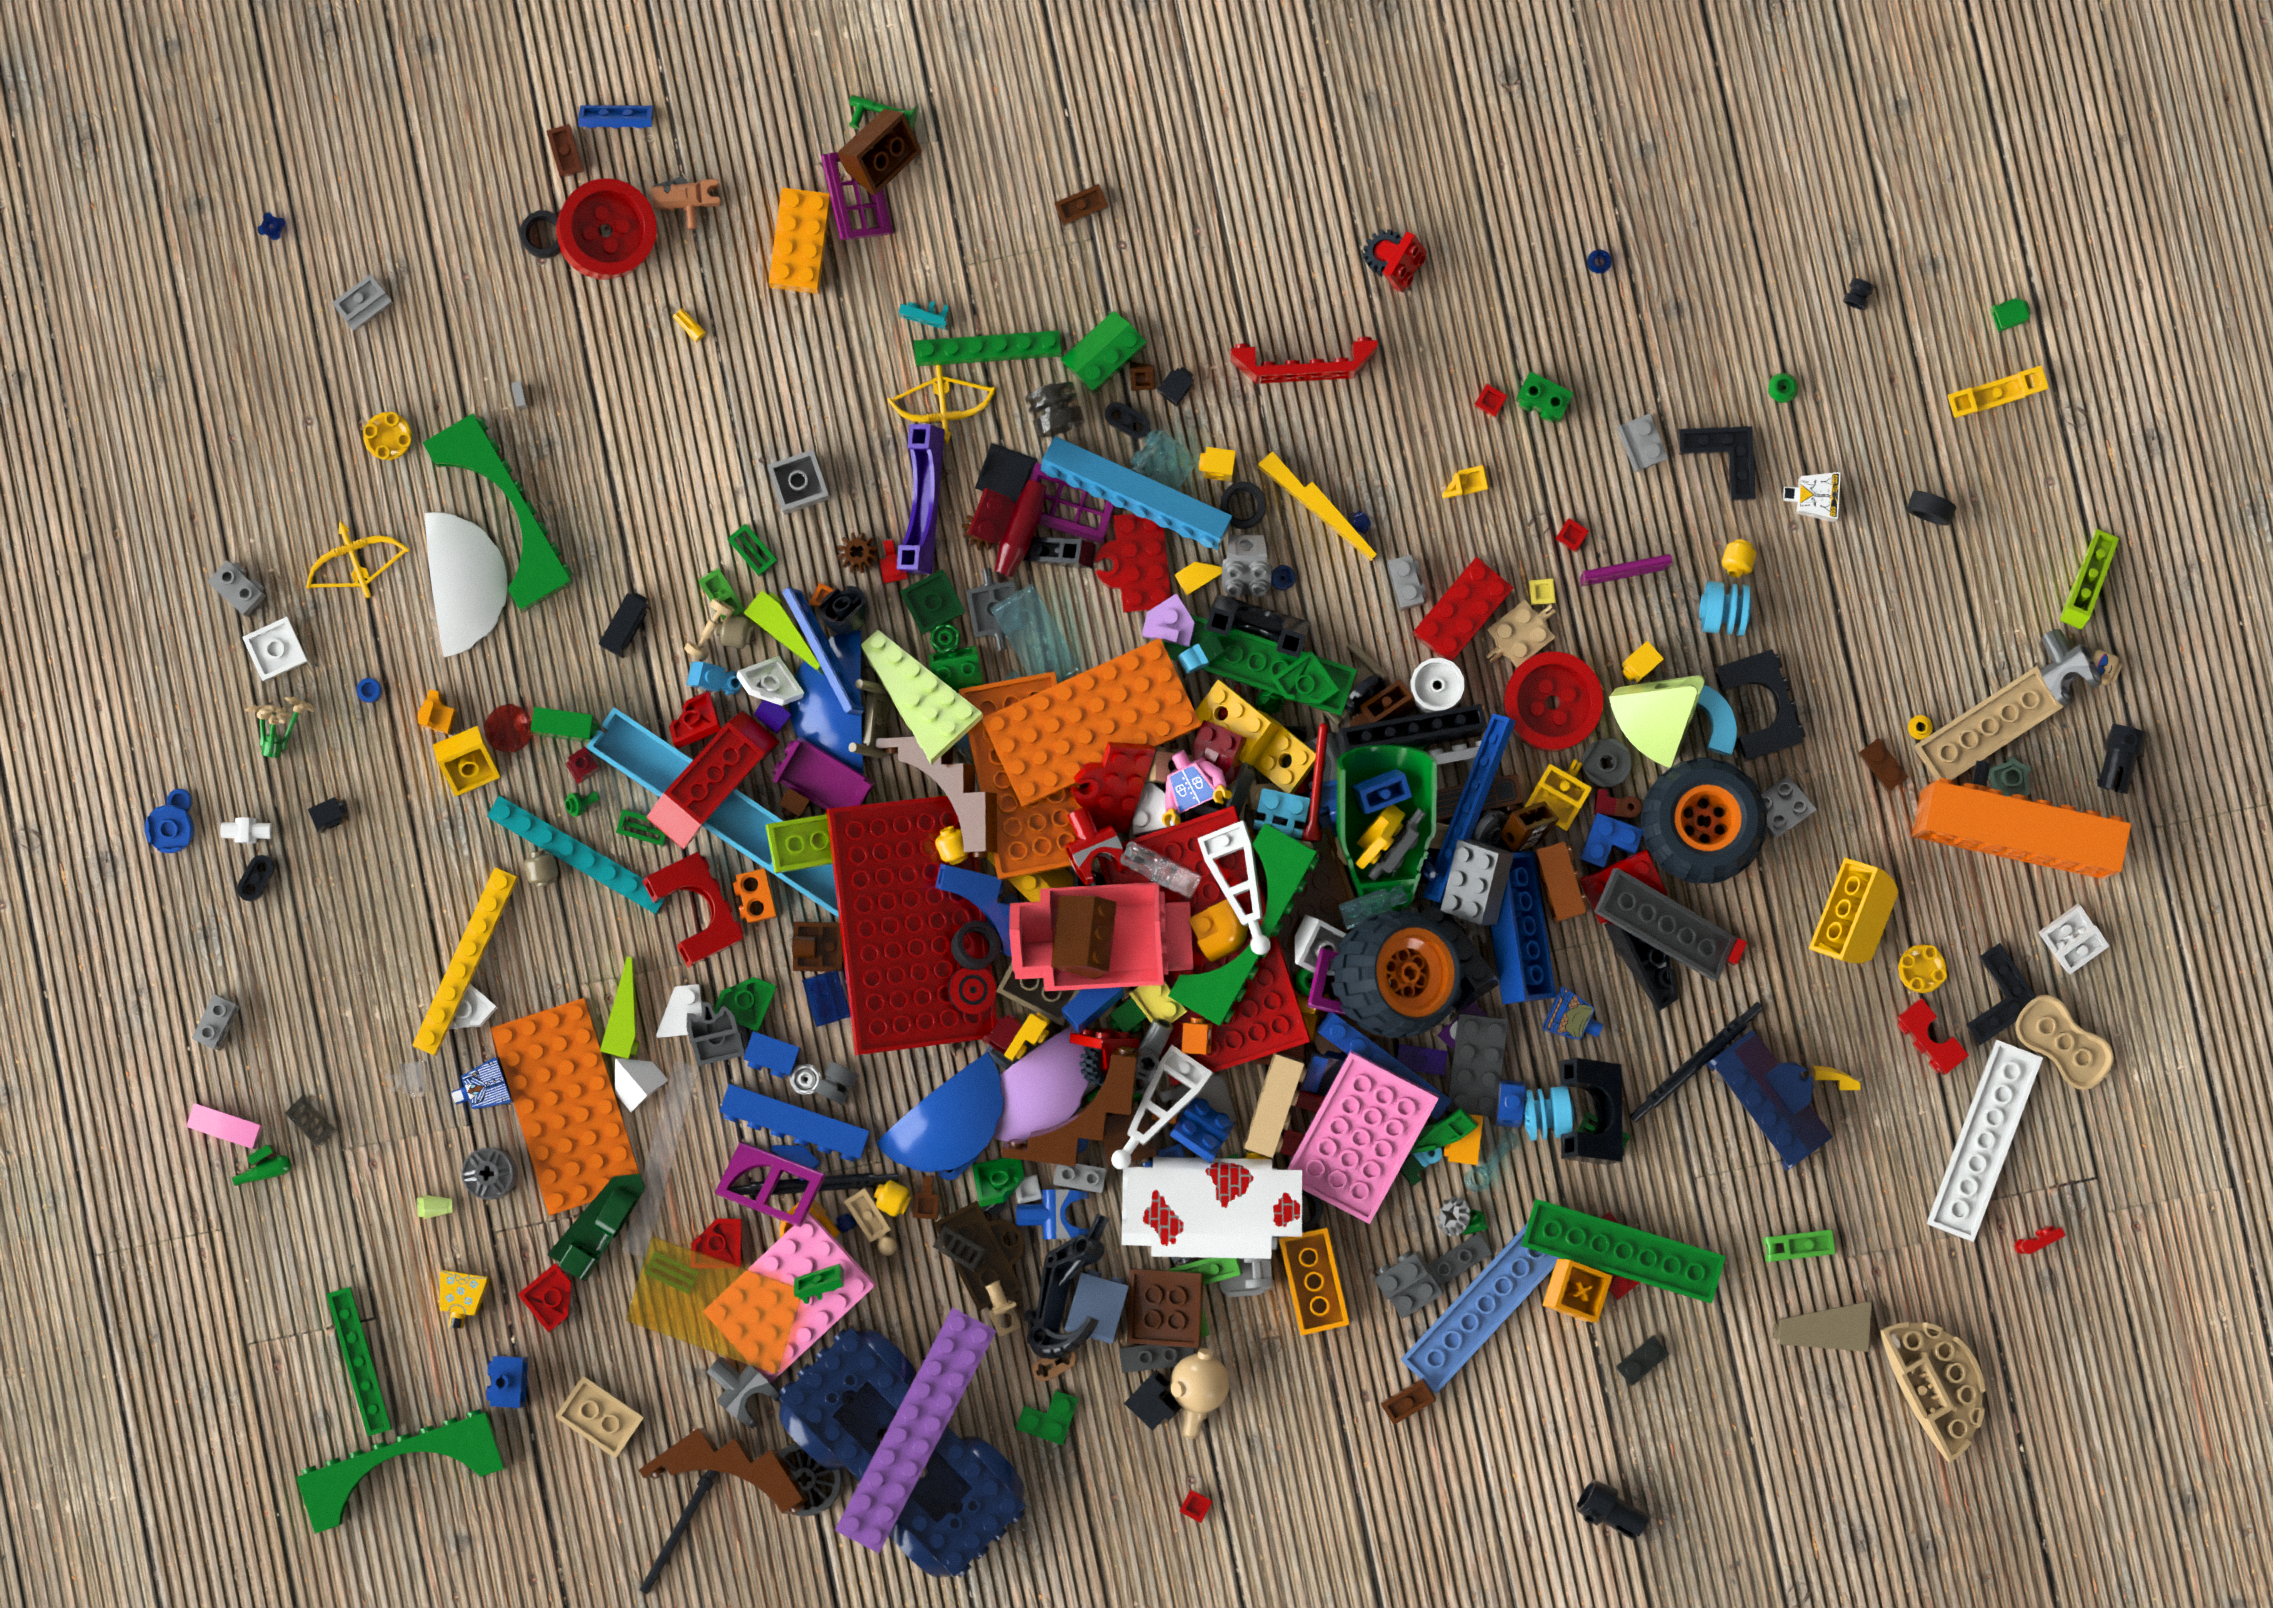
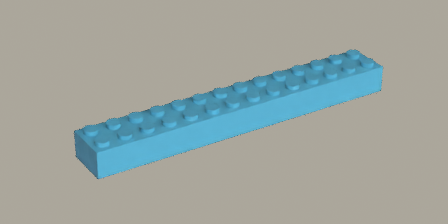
(736, 821)

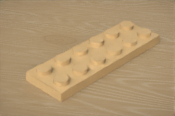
(1988, 726)

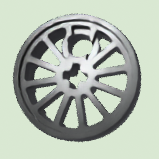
(828, 1501)

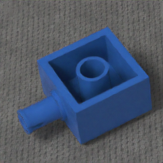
(507, 1381)

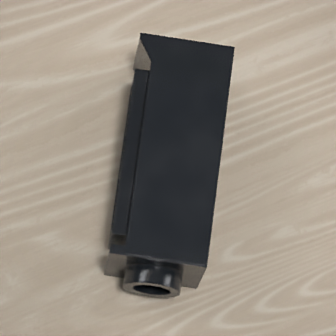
(625, 624)

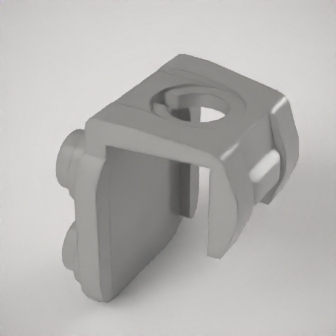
(1246, 570)
(1254, 1280)

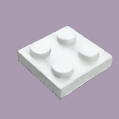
(275, 649)

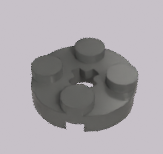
(1610, 776)
(1491, 823)

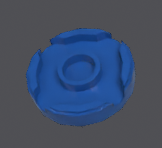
(169, 828)

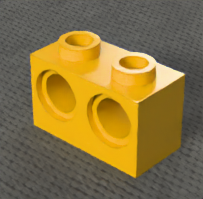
(1217, 464)
(1641, 662)

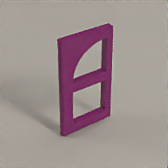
(1315, 998)
(750, 1157)

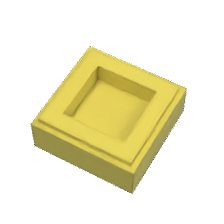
(1542, 592)

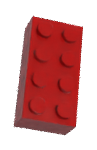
(1462, 610)

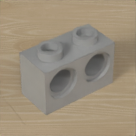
(216, 1022)
(1080, 1177)

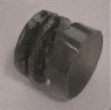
(1055, 412)

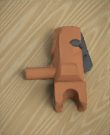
(685, 195)

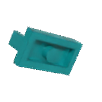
(914, 313)

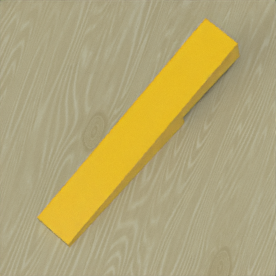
(1315, 501)

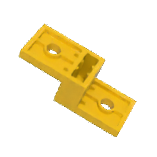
(1266, 737)

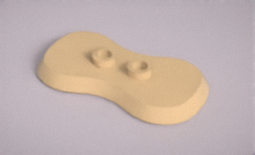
(2079, 1054)

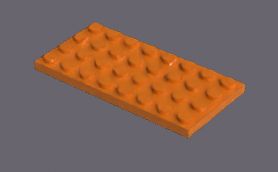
(1069, 724)
(1027, 837)
(565, 1104)

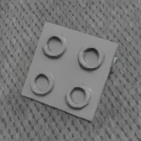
(1786, 807)

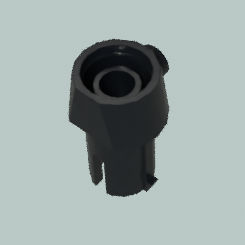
(2123, 748)
(1600, 1504)

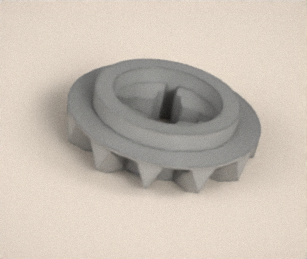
(1460, 1211)

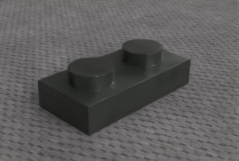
(1642, 1360)

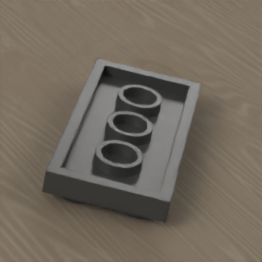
(1477, 1064)

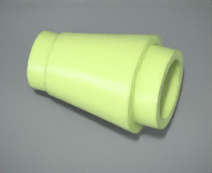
(433, 1206)

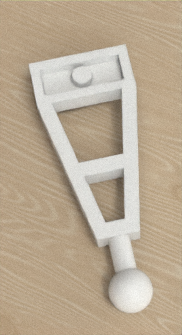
(1224, 843)
(1184, 1070)

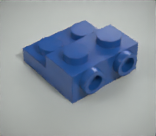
(1202, 1129)

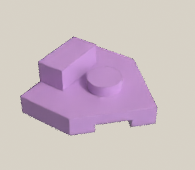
(1170, 623)

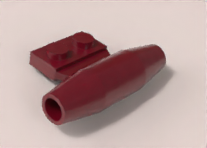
(1009, 523)

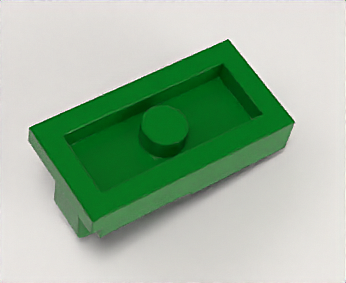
(818, 1283)

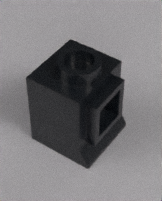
(1176, 385)
(328, 814)

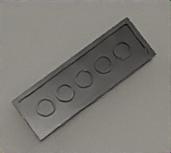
(1665, 924)

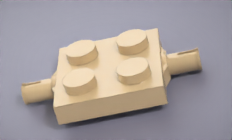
(1520, 633)

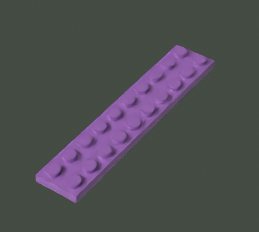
(915, 1430)

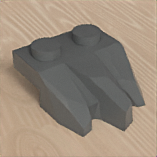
(714, 1035)

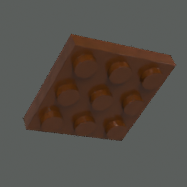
(1165, 1307)

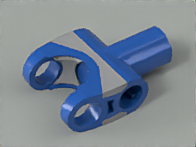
(1052, 1213)

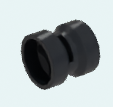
(1858, 293)

